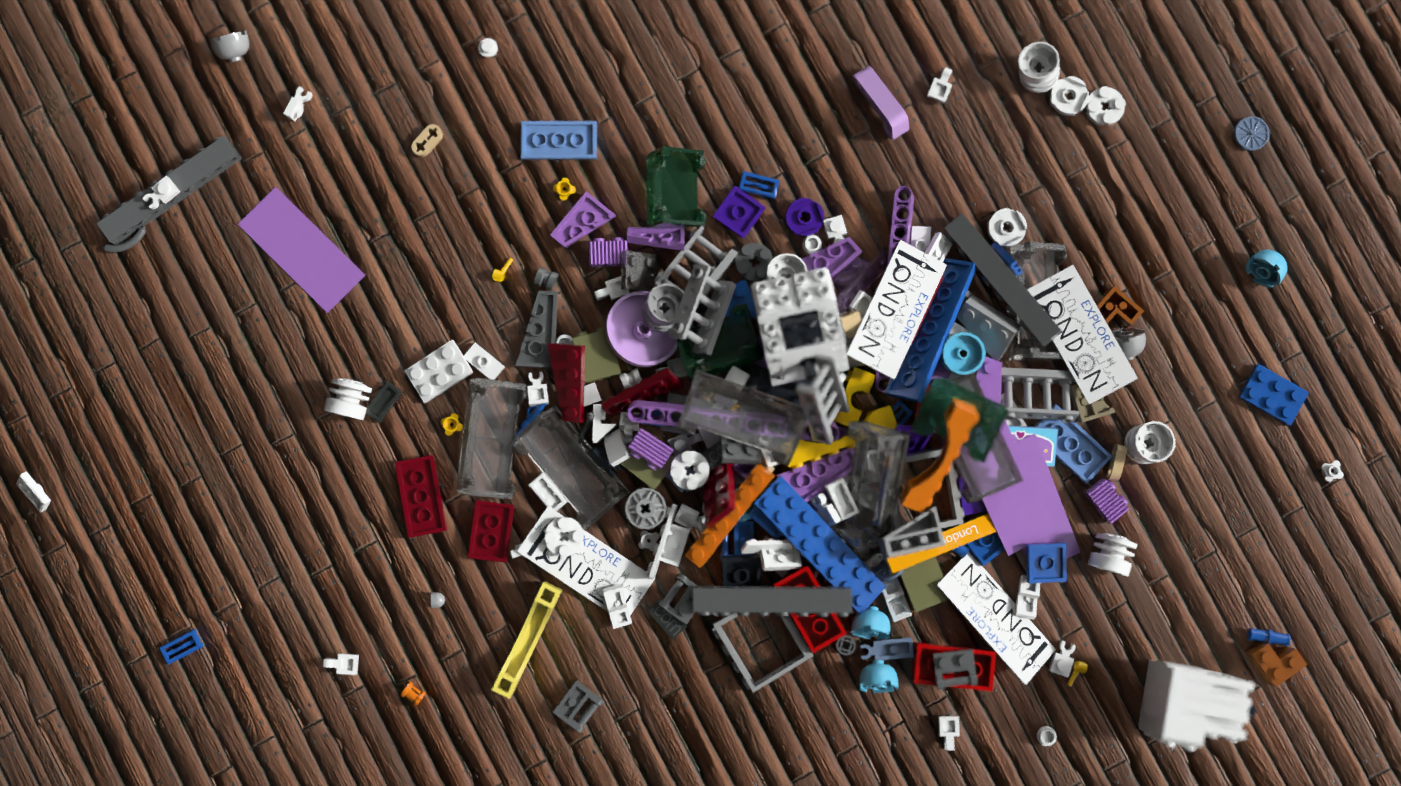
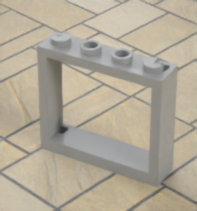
(953, 491)
(738, 664)

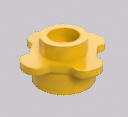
(564, 183)
(449, 430)

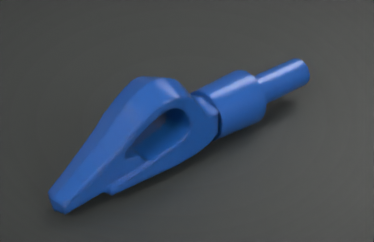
(531, 416)

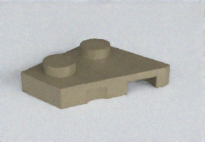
(1086, 410)

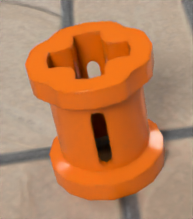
(413, 694)

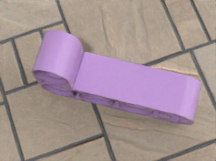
(882, 101)

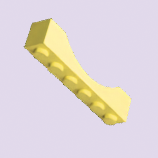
(527, 639)

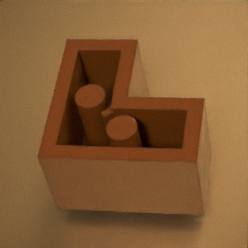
(1118, 306)
(1275, 667)

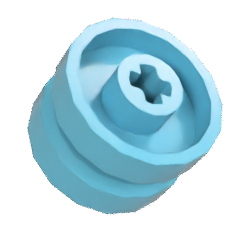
(973, 357)

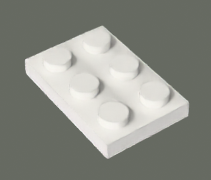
(438, 371)

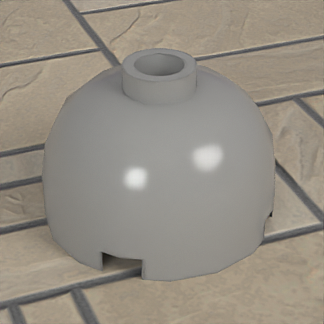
(230, 45)
(1131, 341)

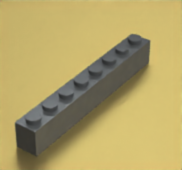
(187, 177)
(1003, 280)
(772, 599)

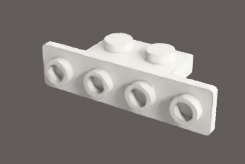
(671, 544)
(774, 554)

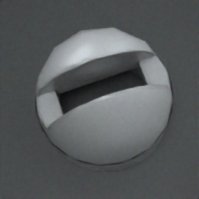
(437, 600)

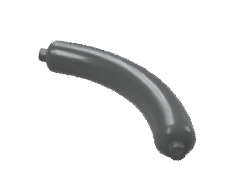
(128, 244)
(587, 425)

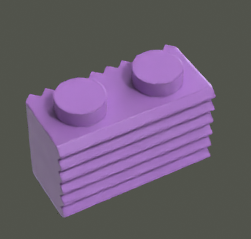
(606, 253)
(651, 449)
(1106, 500)

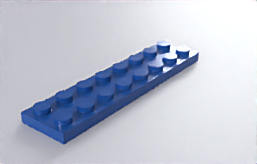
(933, 333)
(818, 543)

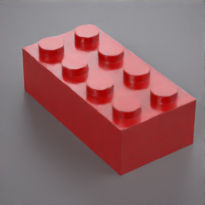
(816, 630)
(924, 672)

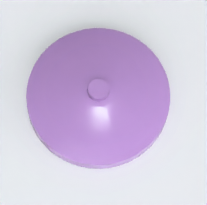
(632, 337)

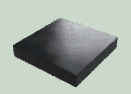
(740, 570)

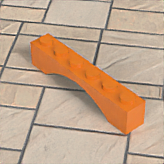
(920, 489)
(744, 497)

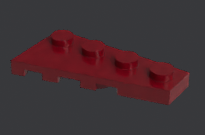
(569, 377)
(649, 387)

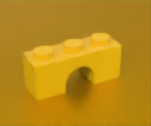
(857, 381)

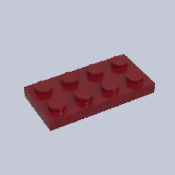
(421, 496)

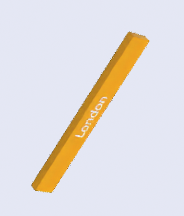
(953, 538)

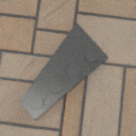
(540, 331)

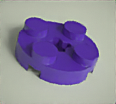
(795, 212)

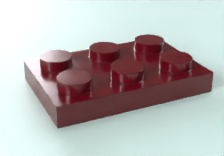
(719, 494)
(491, 531)

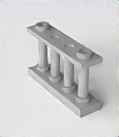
(715, 273)
(714, 315)
(1045, 378)
(812, 398)

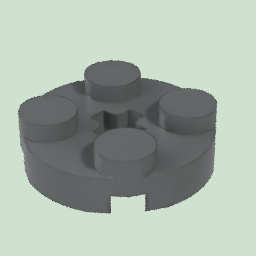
(747, 253)

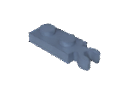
(889, 649)

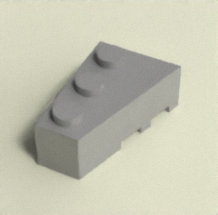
(989, 326)
(915, 536)

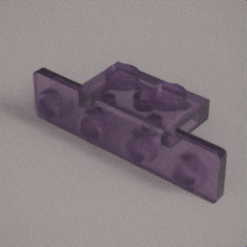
(857, 277)

